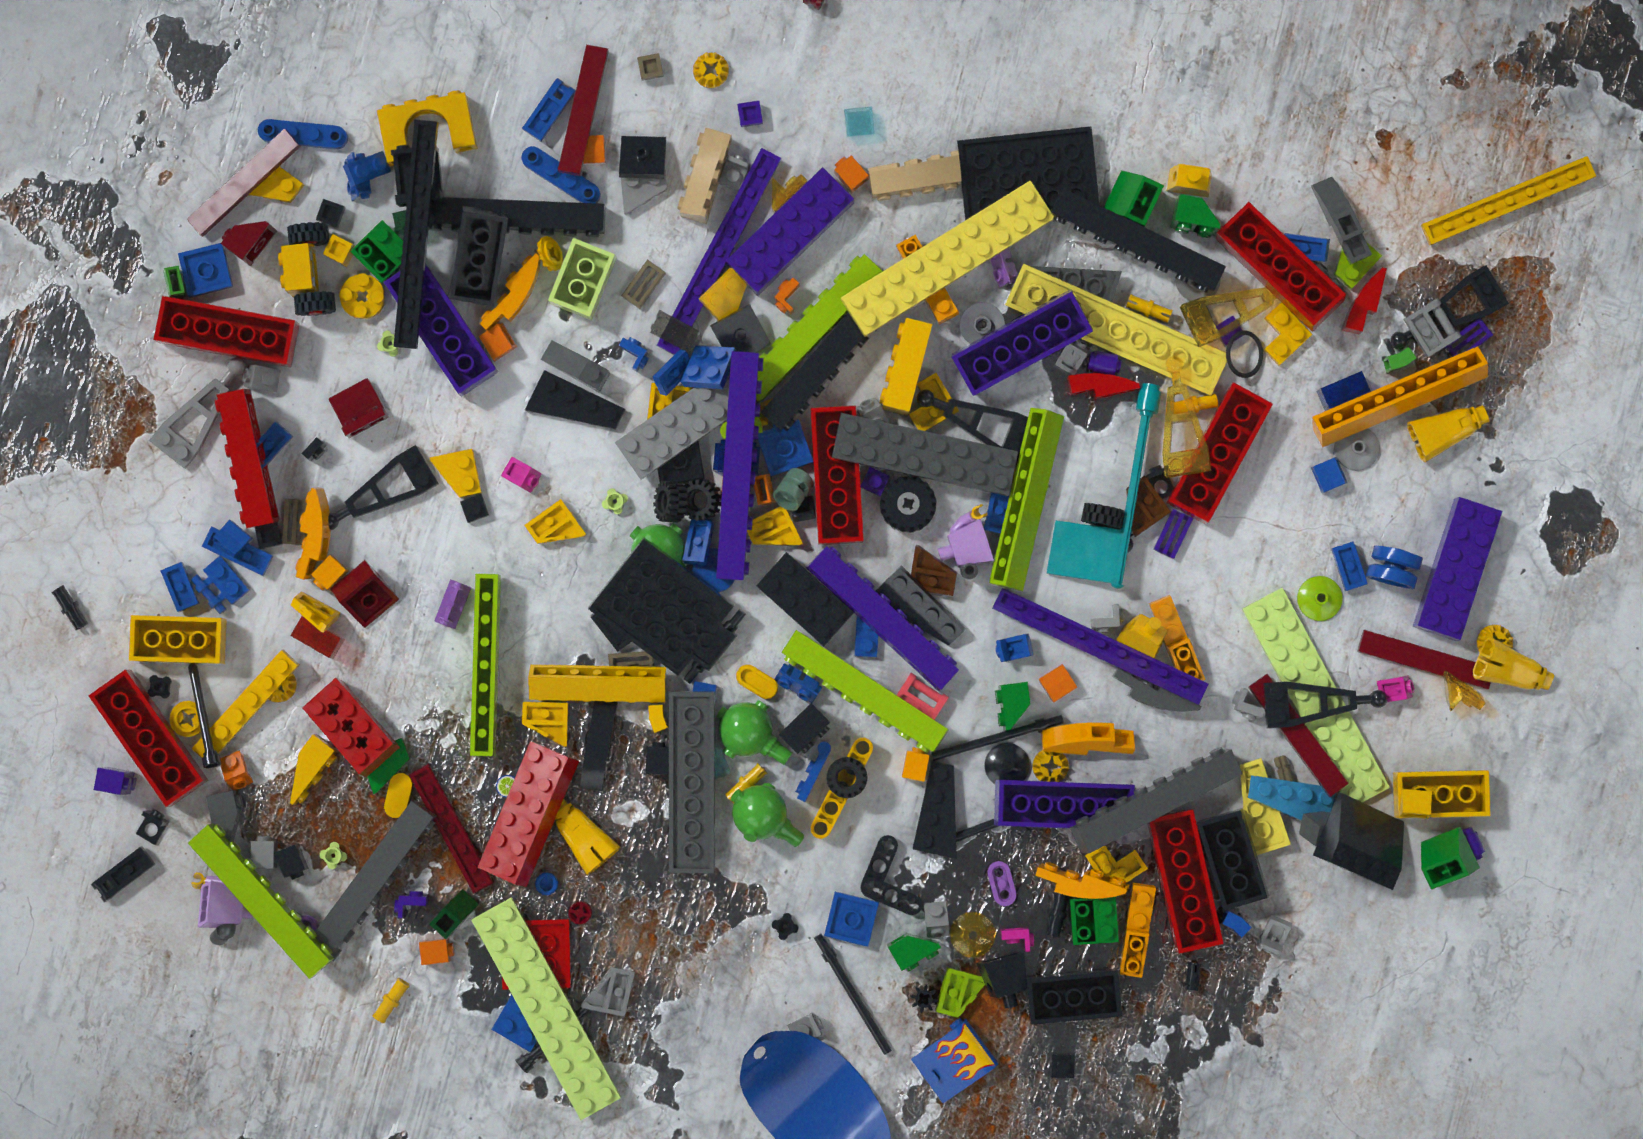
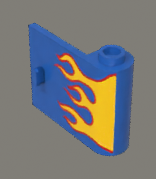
(956, 1058)

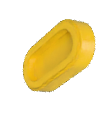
(757, 681)
(398, 795)

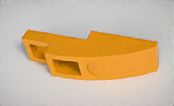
(520, 287)
(940, 302)
(315, 524)
(1176, 640)
(1082, 737)
(1090, 886)
(1137, 930)

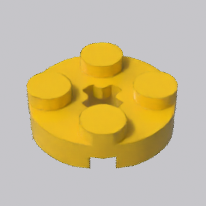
(361, 309)

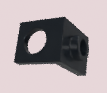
(1157, 474)
(152, 817)

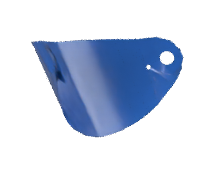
(809, 1091)

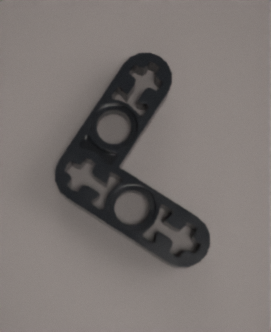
(878, 878)

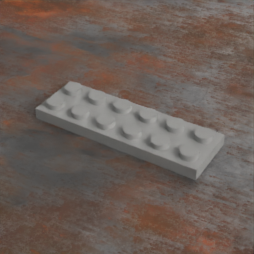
(674, 428)

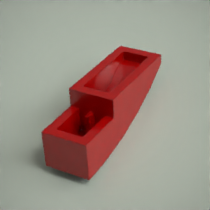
(1364, 303)
(1100, 384)

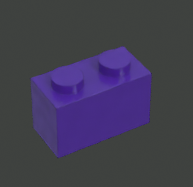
(114, 781)

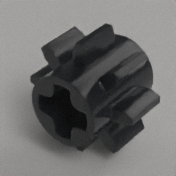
(922, 1005)

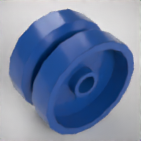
(1394, 567)

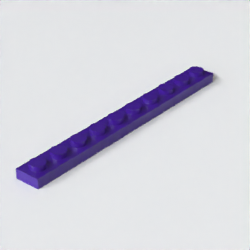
(724, 240)
(1100, 646)

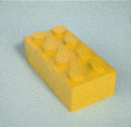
(907, 366)
(177, 639)
(1453, 792)

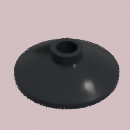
(1002, 753)

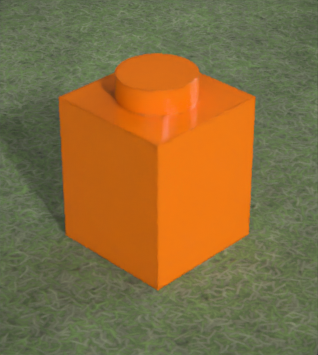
(850, 173)
(436, 951)

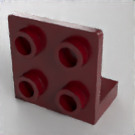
(358, 408)

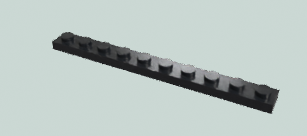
(416, 234)

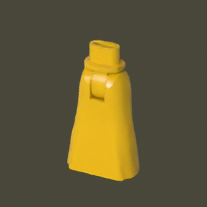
(1445, 430)
(1506, 666)
(585, 838)

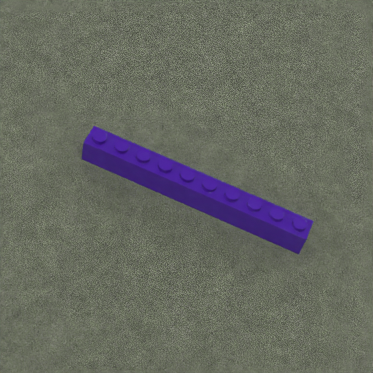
(738, 465)

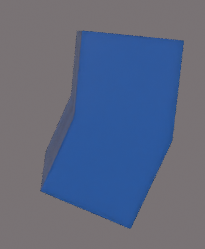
(1329, 475)
(232, 538)
(1235, 922)

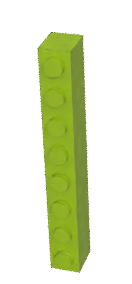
(813, 327)
(1026, 499)
(485, 665)
(865, 691)
(260, 900)

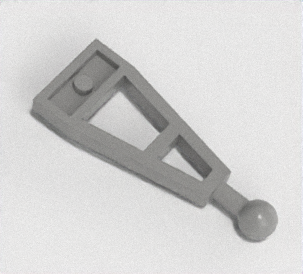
(176, 446)

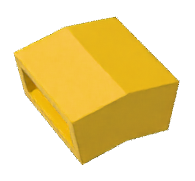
(657, 718)
(1415, 803)

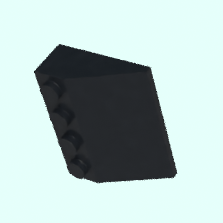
(1362, 841)

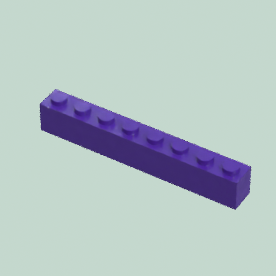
(882, 618)

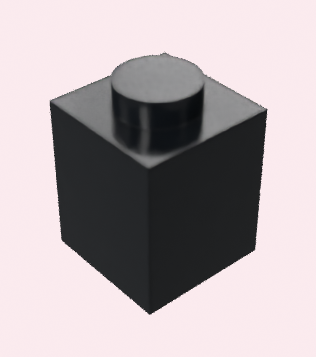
(657, 758)
(291, 861)

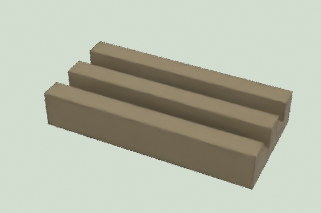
(632, 300)
(295, 502)
(650, 662)

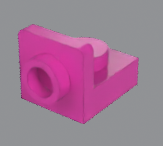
(521, 474)
(1397, 688)
(1013, 935)

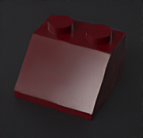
(248, 240)
(364, 594)

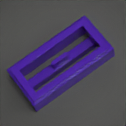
(1452, 352)
(1181, 516)

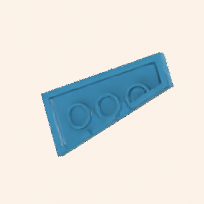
(1289, 796)

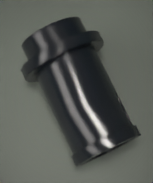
(1192, 976)

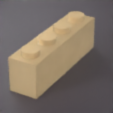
(705, 175)
(915, 176)

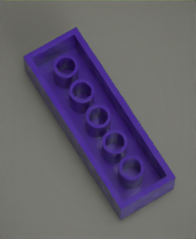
(790, 231)
(448, 336)
(1022, 342)
(1457, 568)
(1052, 802)

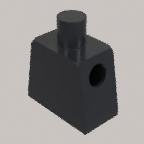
(1004, 977)

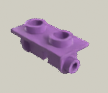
(1003, 271)
(452, 604)

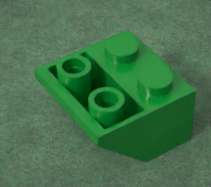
(1134, 197)
(1194, 215)
(380, 251)
(1013, 701)
(1447, 858)
(1094, 920)
(912, 948)

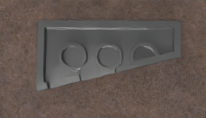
(1099, 282)

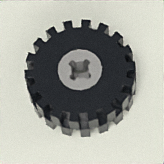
(900, 498)

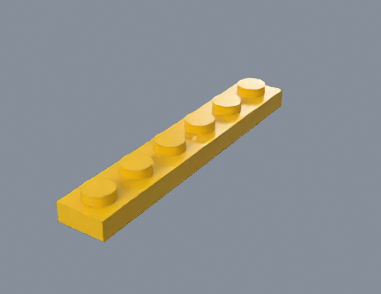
(249, 702)

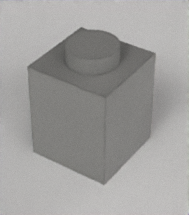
(263, 852)

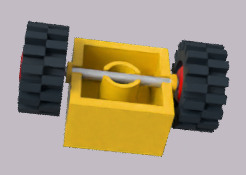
(300, 269)

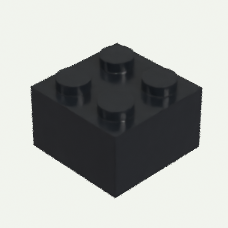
(805, 729)

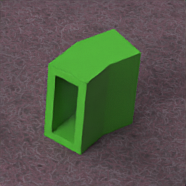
(169, 271)
(1399, 360)

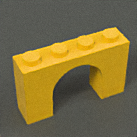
(454, 108)

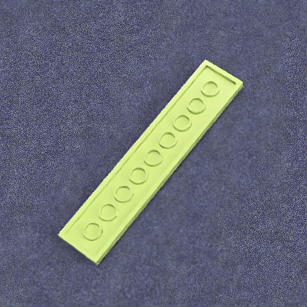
(1298, 662)
(546, 1008)

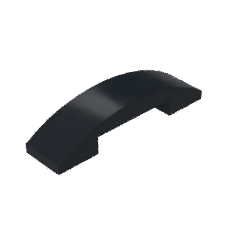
(598, 745)

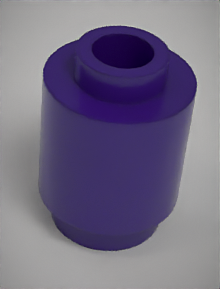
(1104, 363)
(1474, 842)

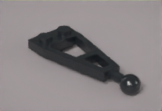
(1485, 289)
(1014, 435)
(416, 470)
(1278, 706)

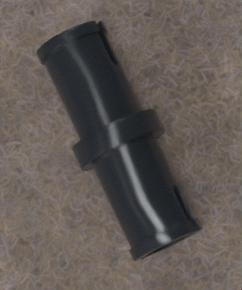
(69, 607)
(1057, 915)

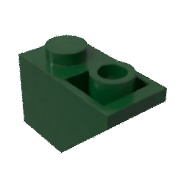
(454, 914)

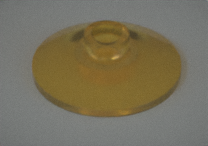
(960, 934)

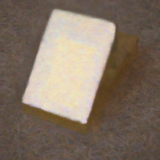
(781, 195)
(1459, 691)

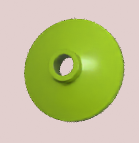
(1308, 600)

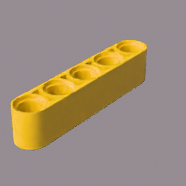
(850, 779)

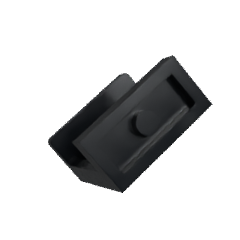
(402, 162)

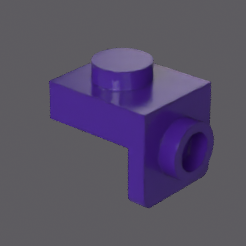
(414, 898)

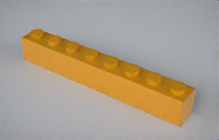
(1400, 396)

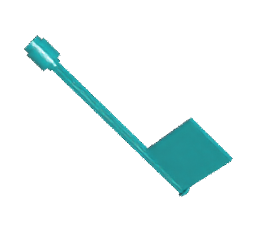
(1097, 551)

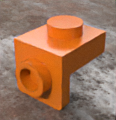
(786, 289)
(235, 771)

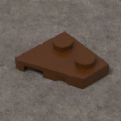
(1148, 508)
(933, 573)

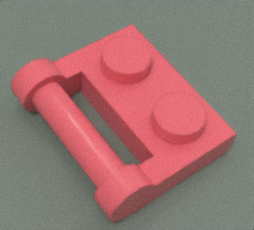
(916, 702)

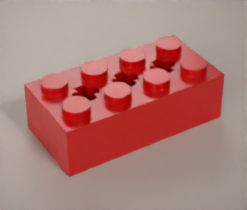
(365, 727)

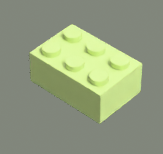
(582, 279)

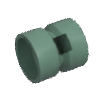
(793, 489)

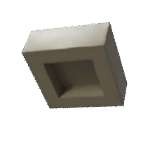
(650, 66)

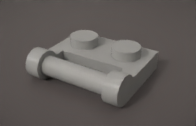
(1425, 330)

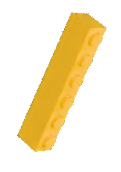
(597, 683)

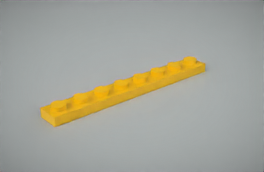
(1508, 200)

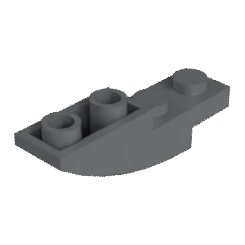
(1342, 219)
(1160, 698)

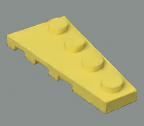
(1263, 822)

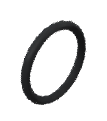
(1228, 351)

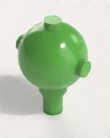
(662, 536)
(748, 730)
(762, 813)

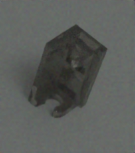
(674, 331)

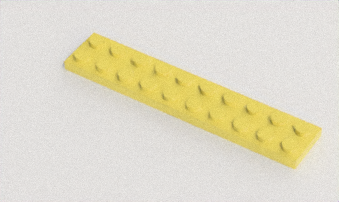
(947, 258)
(1124, 330)

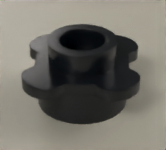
(164, 682)
(791, 927)

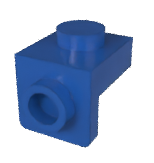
(633, 347)
(1014, 648)

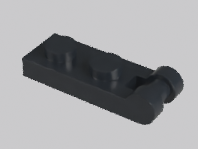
(123, 873)

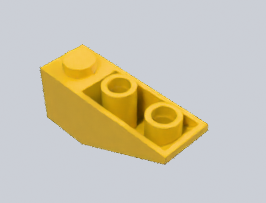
(311, 761)

